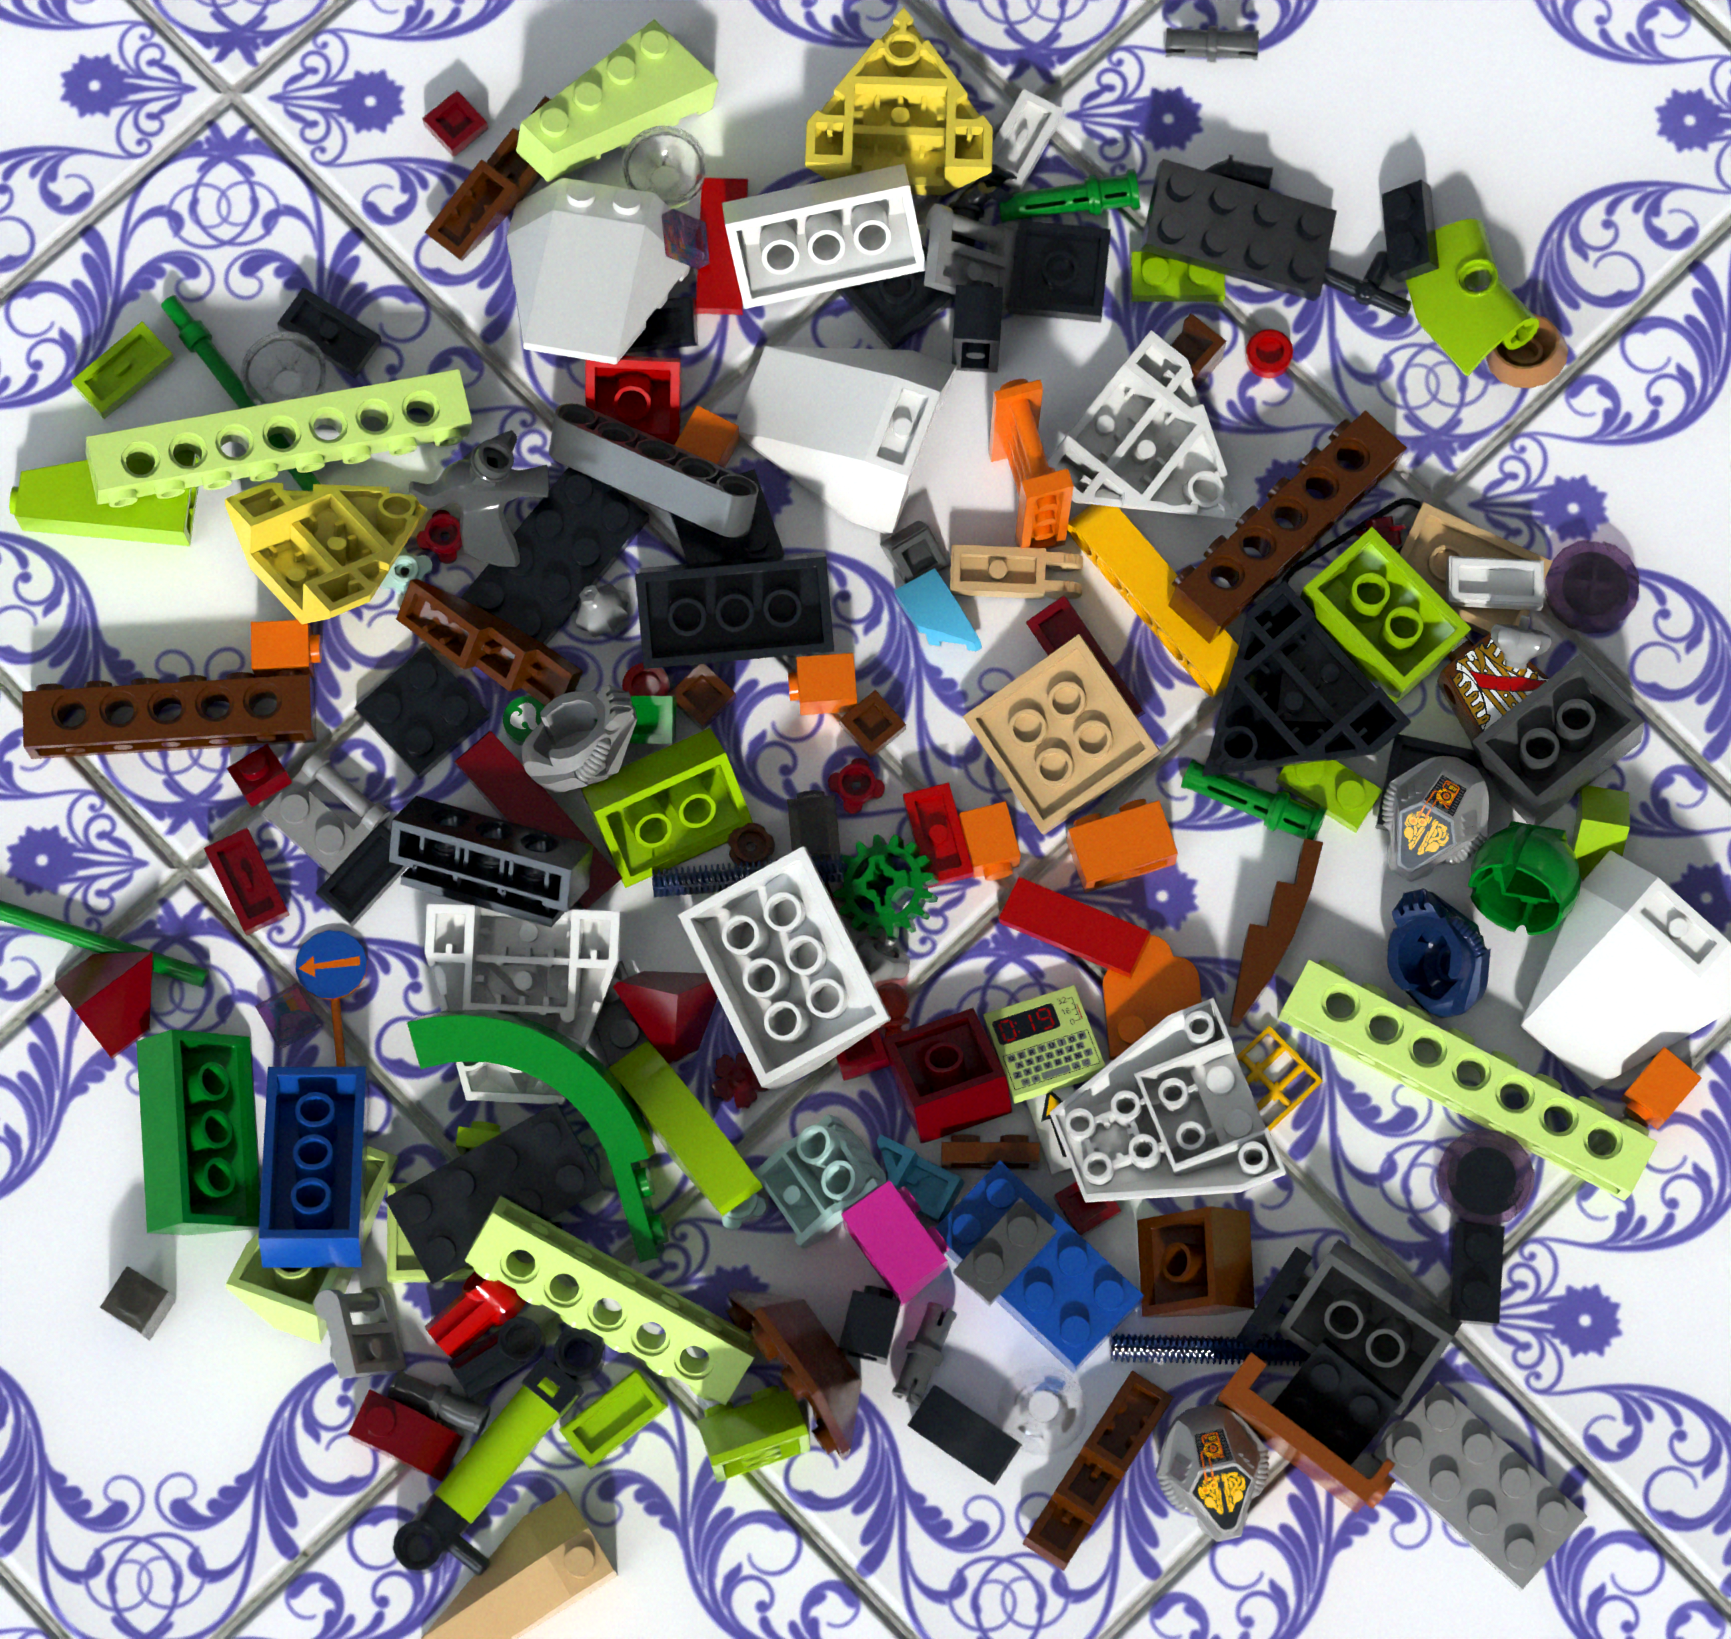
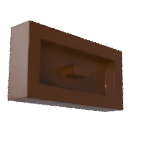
(968, 1153)

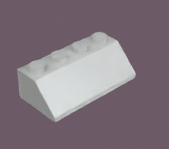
(824, 236)

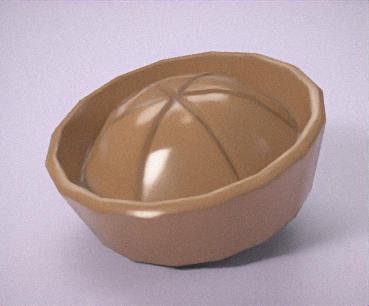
(1532, 363)

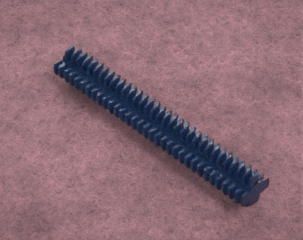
(718, 879)
(1202, 1349)

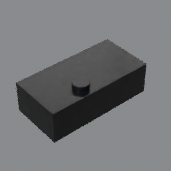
(734, 610)

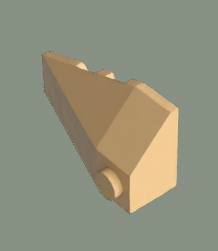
(530, 1577)

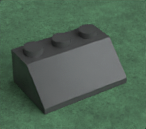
(1558, 740)
(1371, 1320)

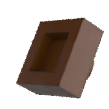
(702, 696)
(872, 724)

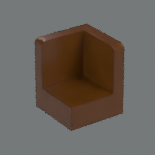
(1201, 347)

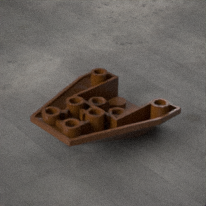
(810, 1359)

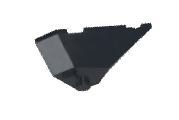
(1296, 696)

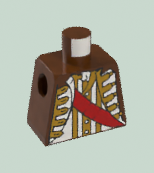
(1482, 686)

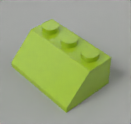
(1384, 615)
(667, 807)

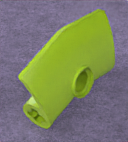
(1464, 320)

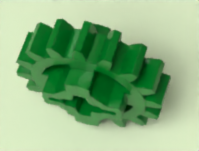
(890, 906)

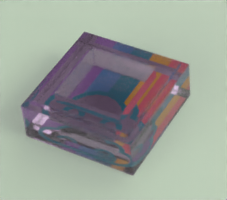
(685, 239)
(288, 1016)

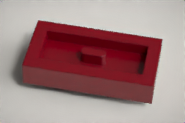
(246, 881)

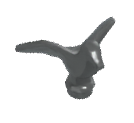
(481, 489)

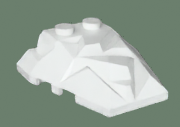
(522, 971)

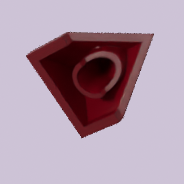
(112, 997)
(670, 1009)

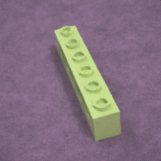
(601, 1277)

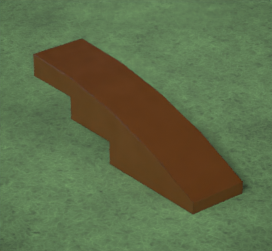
(485, 198)
(483, 640)
(1267, 945)
(1097, 1470)

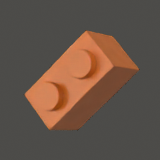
(1121, 844)

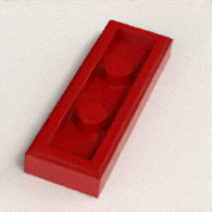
(717, 281)
(1074, 927)

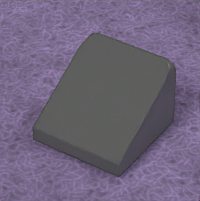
(914, 551)

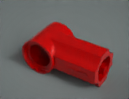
(473, 1313)

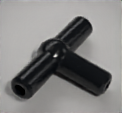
(1367, 290)

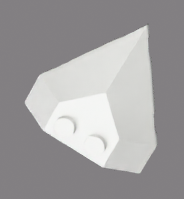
(1148, 441)

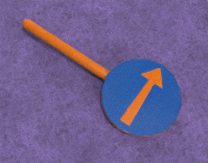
(330, 969)

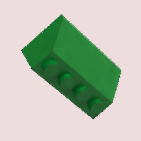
(198, 1133)

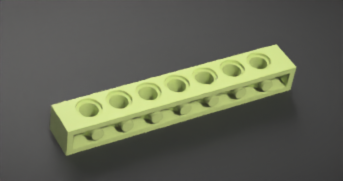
(436, 393)
(1482, 1103)

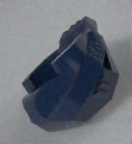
(1437, 955)

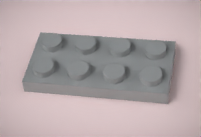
(1479, 1486)

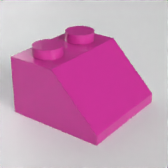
(896, 1241)

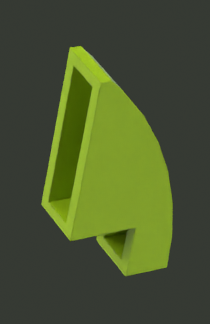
(685, 1129)

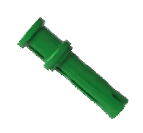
(1092, 195)
(1276, 809)

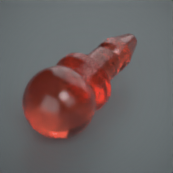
(897, 1004)

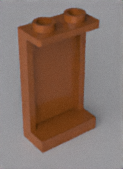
(1298, 1445)

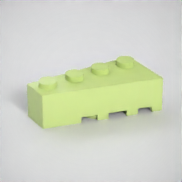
(630, 90)

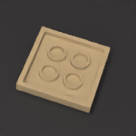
(1061, 734)

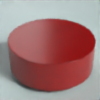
(1269, 353)
(646, 681)

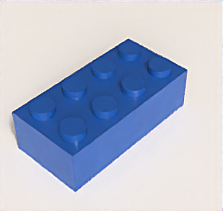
(314, 1167)
(1066, 1293)

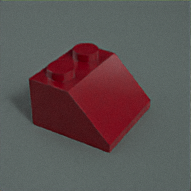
(948, 1075)

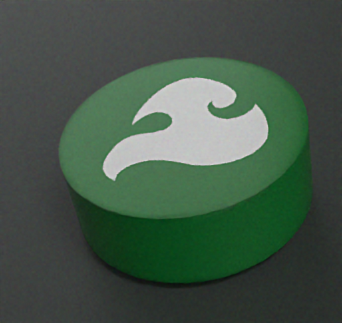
(522, 718)

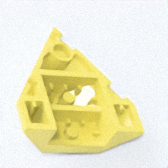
(900, 110)
(319, 555)

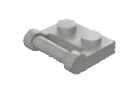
(956, 263)
(313, 824)
(361, 1348)

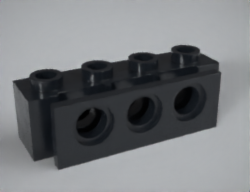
(476, 838)

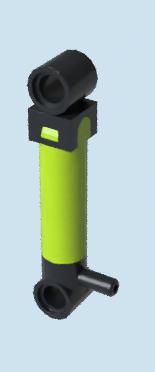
(543, 1399)

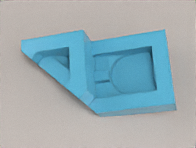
(936, 611)
(928, 1183)

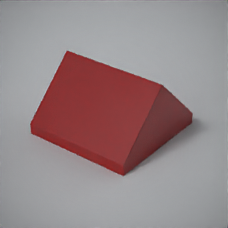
(638, 393)

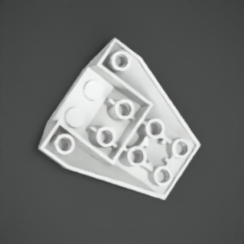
(846, 423)
(1627, 974)
(1168, 1117)

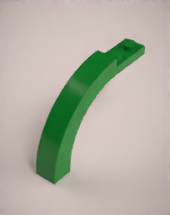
(574, 1074)

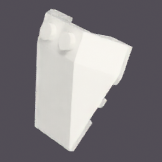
(589, 268)

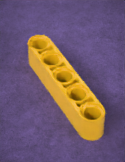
(1146, 586)

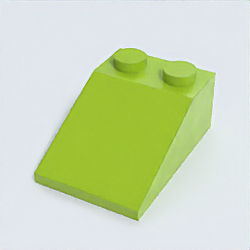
(753, 1433)

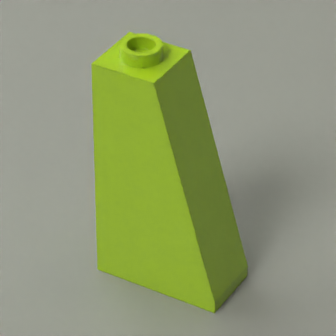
(64, 502)

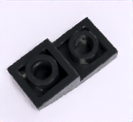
(964, 1434)

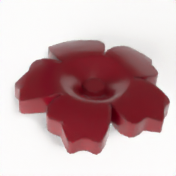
(736, 1080)

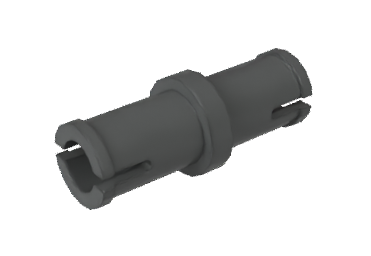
(1212, 43)
(924, 1353)
(439, 1402)

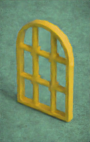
(1276, 1088)

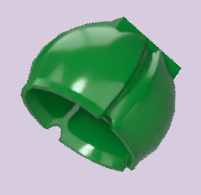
(1525, 878)

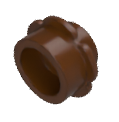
(755, 834)

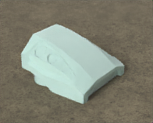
(819, 1177)

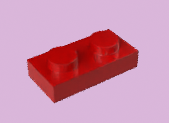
(938, 832)

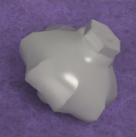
(601, 609)
(1520, 642)
(883, 960)

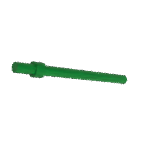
(198, 339)
(98, 942)

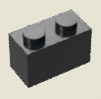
(977, 327)

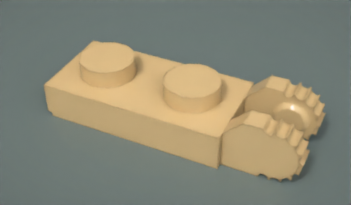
(1011, 572)

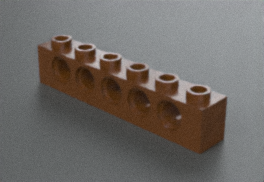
(1213, 608)
(289, 723)

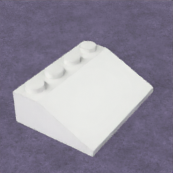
(785, 969)

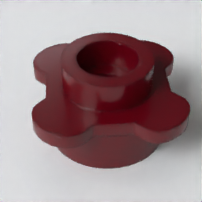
(1386, 528)
(430, 539)
(856, 772)

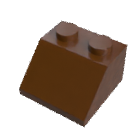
(1196, 1263)

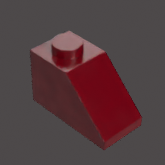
(405, 1435)

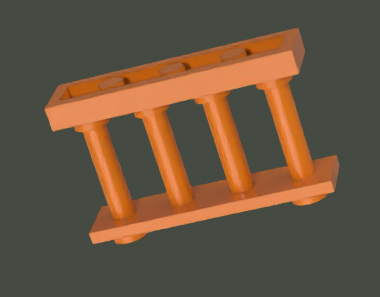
(1042, 491)

